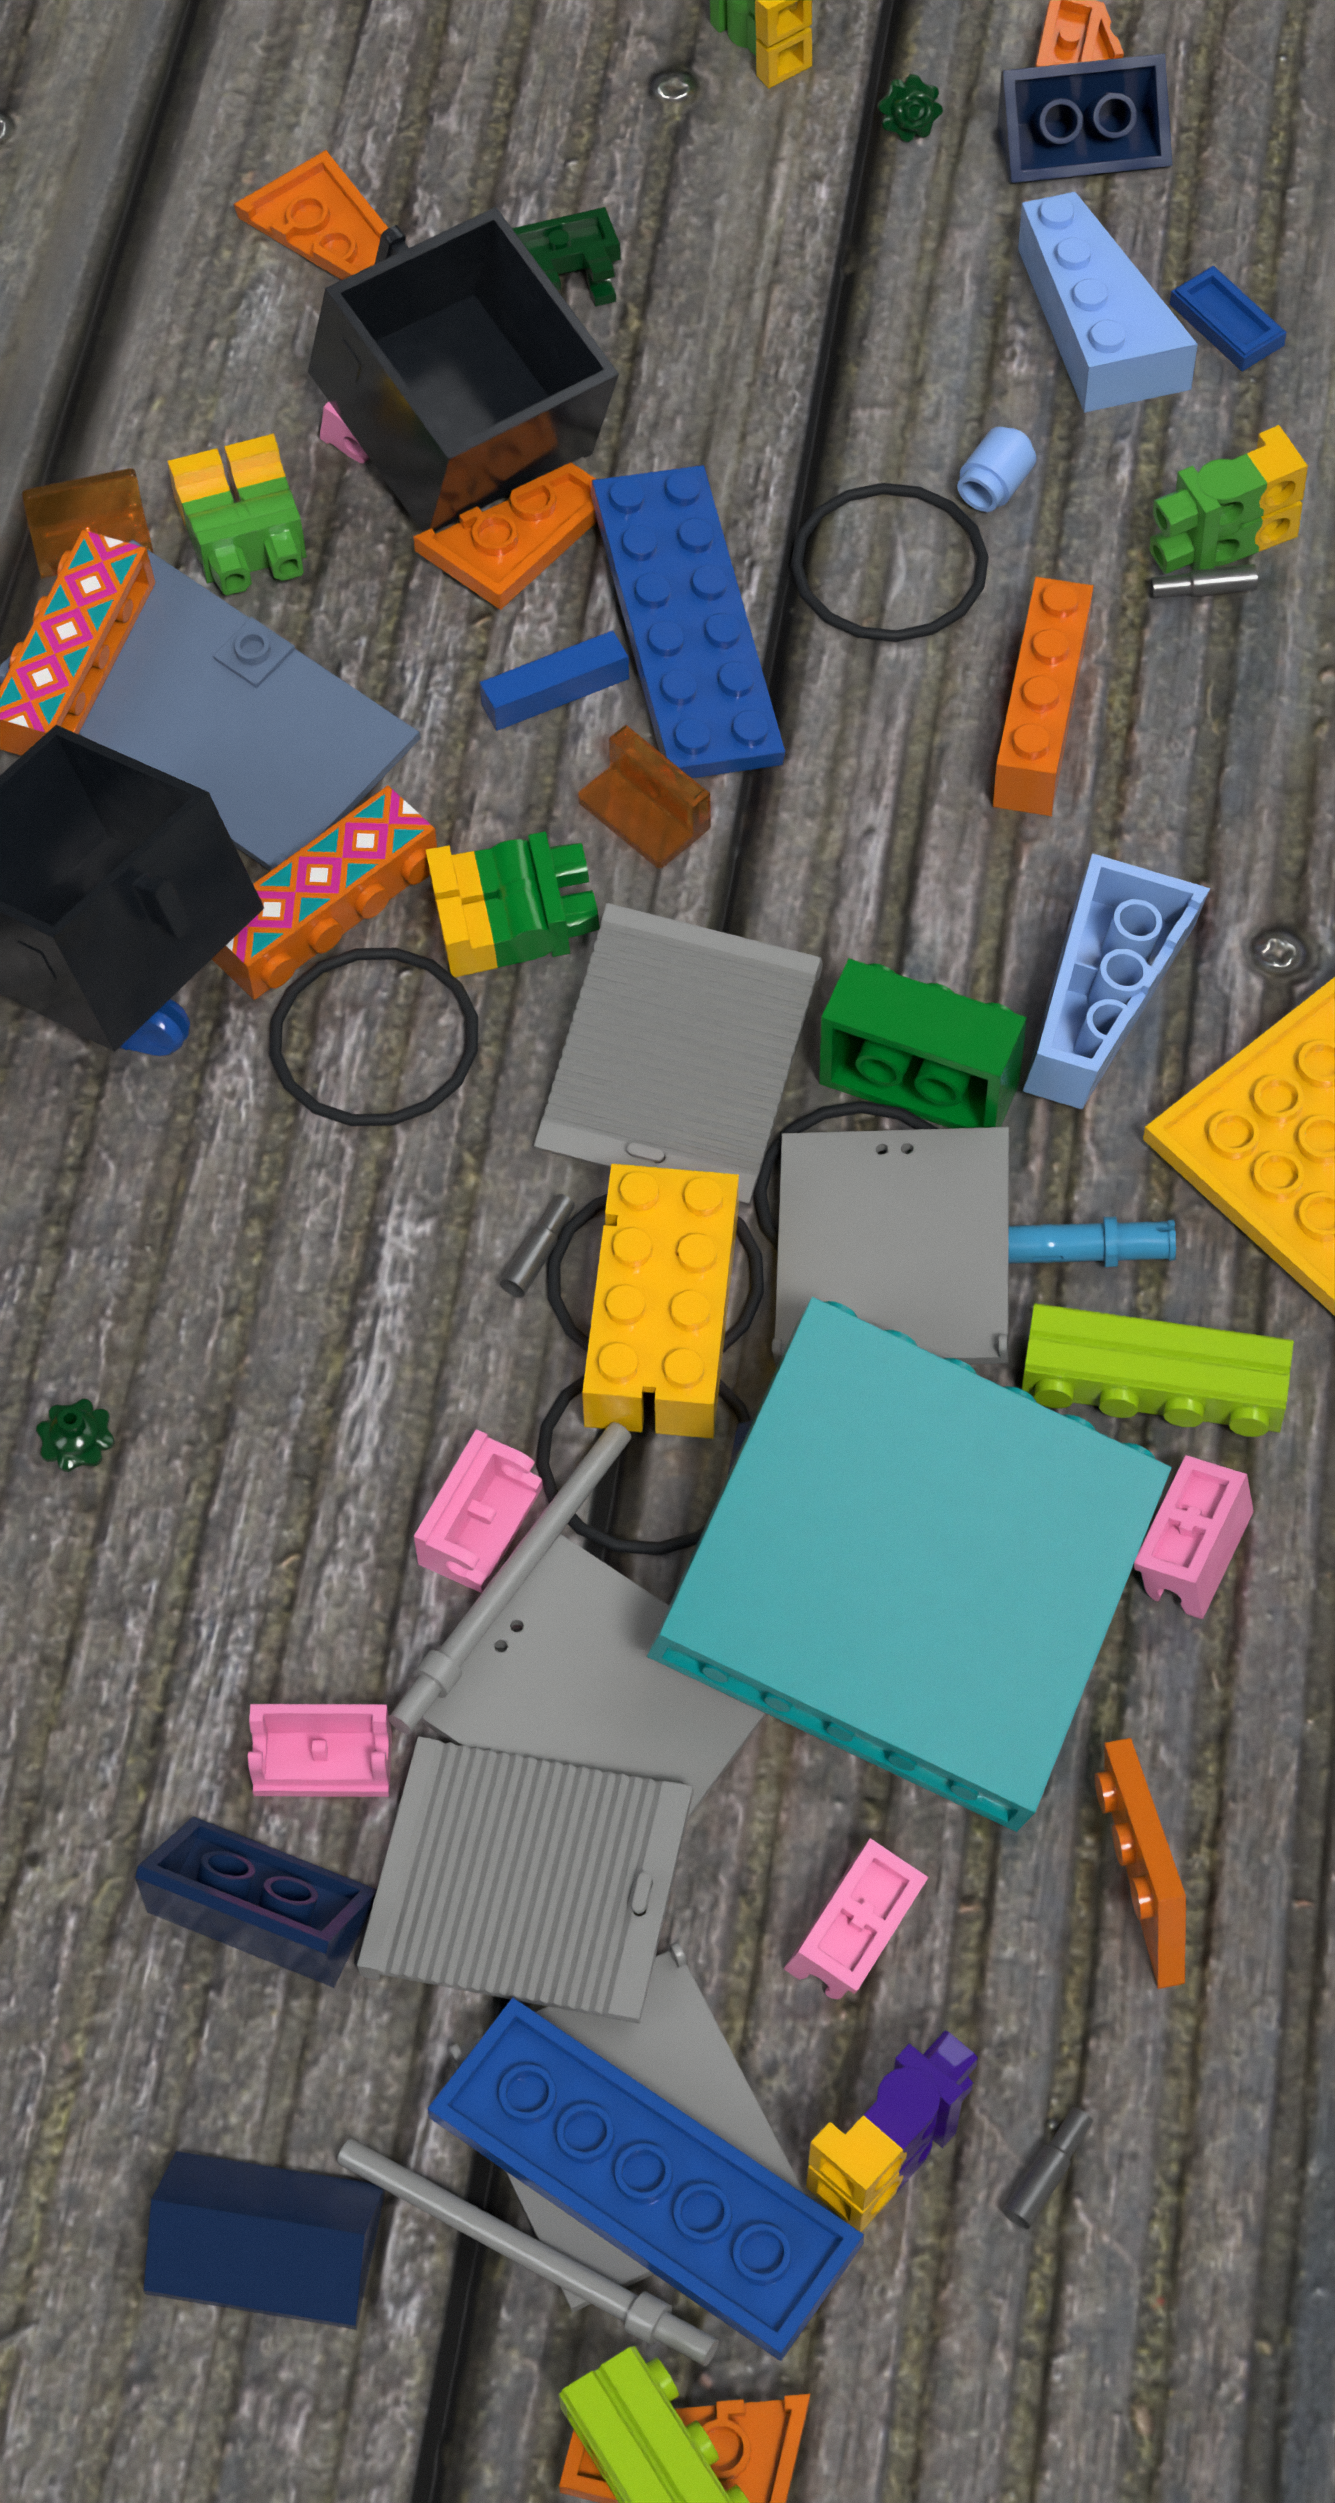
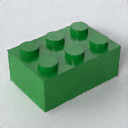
(920, 1048)

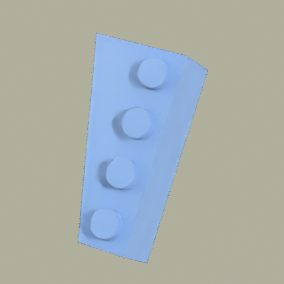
(1101, 310)
(1111, 962)

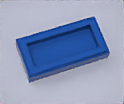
(1227, 318)

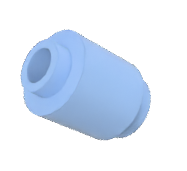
(996, 469)

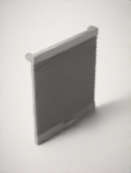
(678, 1048)
(899, 1235)
(582, 1686)
(526, 1880)
(681, 2059)

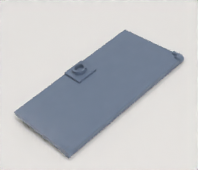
(242, 718)

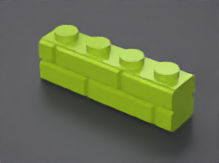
(1157, 1369)
(638, 2437)

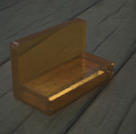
(97, 504)
(647, 800)

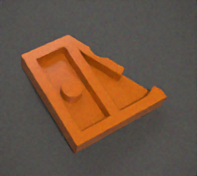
(1076, 33)

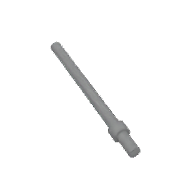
(440, 1668)
(643, 2315)

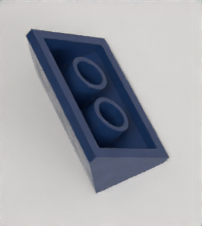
(1085, 118)
(256, 1899)
(262, 2239)

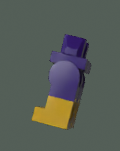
(891, 2141)

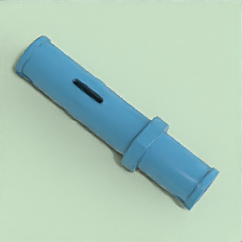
(1093, 1242)

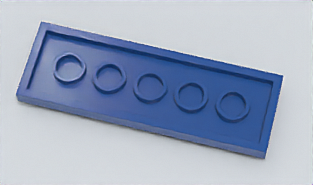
(687, 622)
(647, 2178)

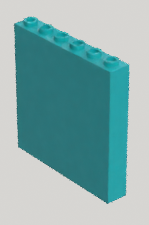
(913, 1564)

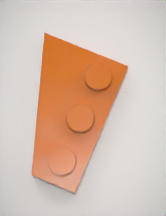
(515, 540)

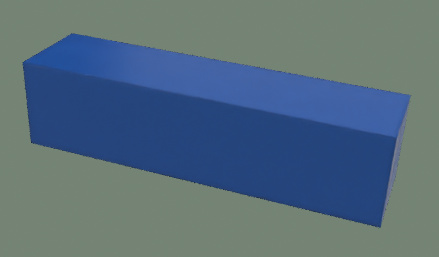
(554, 680)

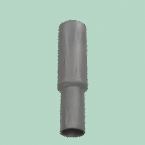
(1206, 582)
(536, 1248)
(1047, 2170)

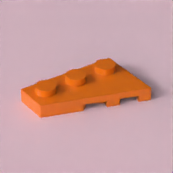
(317, 216)
(1145, 1853)
(753, 2443)

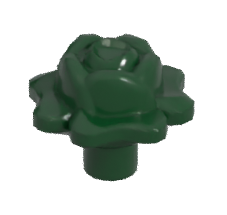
(910, 108)
(75, 1435)

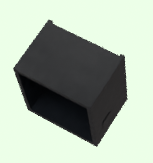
(460, 368)
(110, 886)

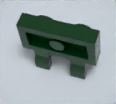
(573, 244)

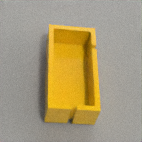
(661, 1299)

